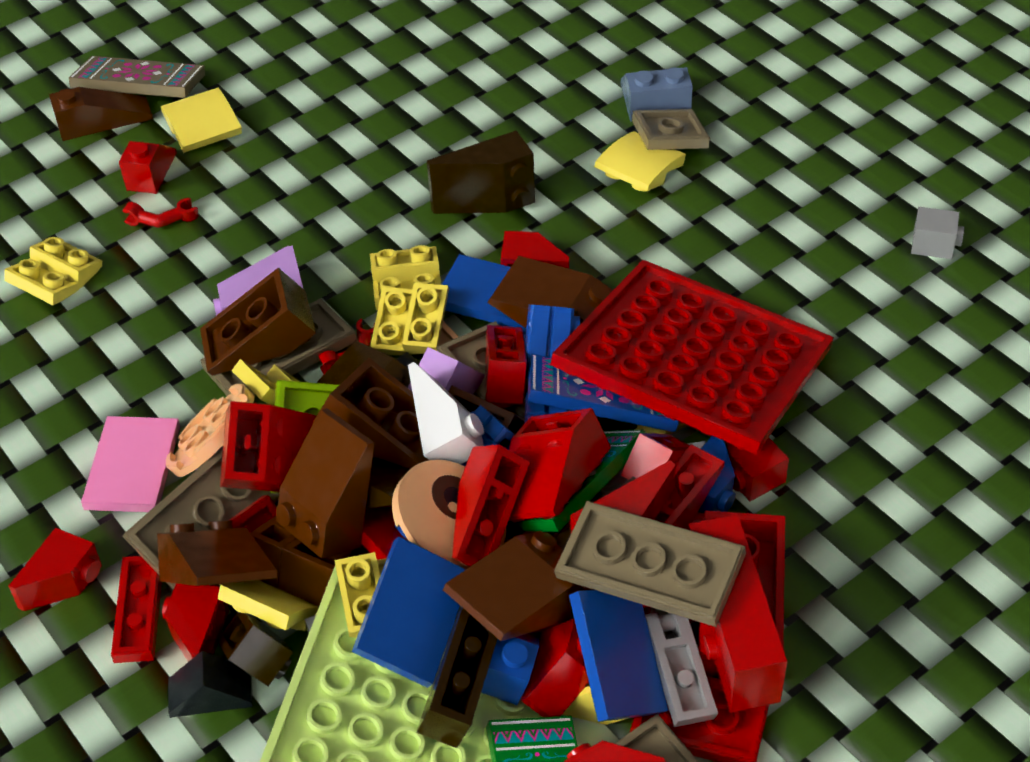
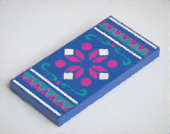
(560, 390)

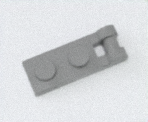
(681, 670)

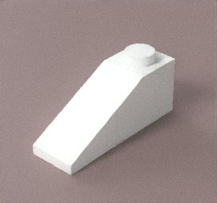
(443, 422)

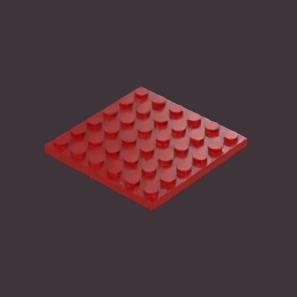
(694, 355)

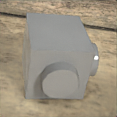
(936, 233)

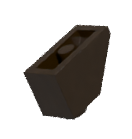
(255, 648)

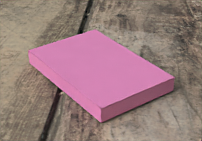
(130, 464)

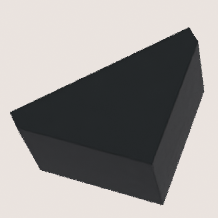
(207, 686)

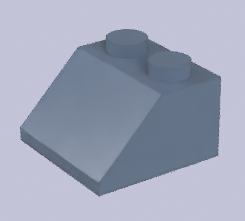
(657, 90)

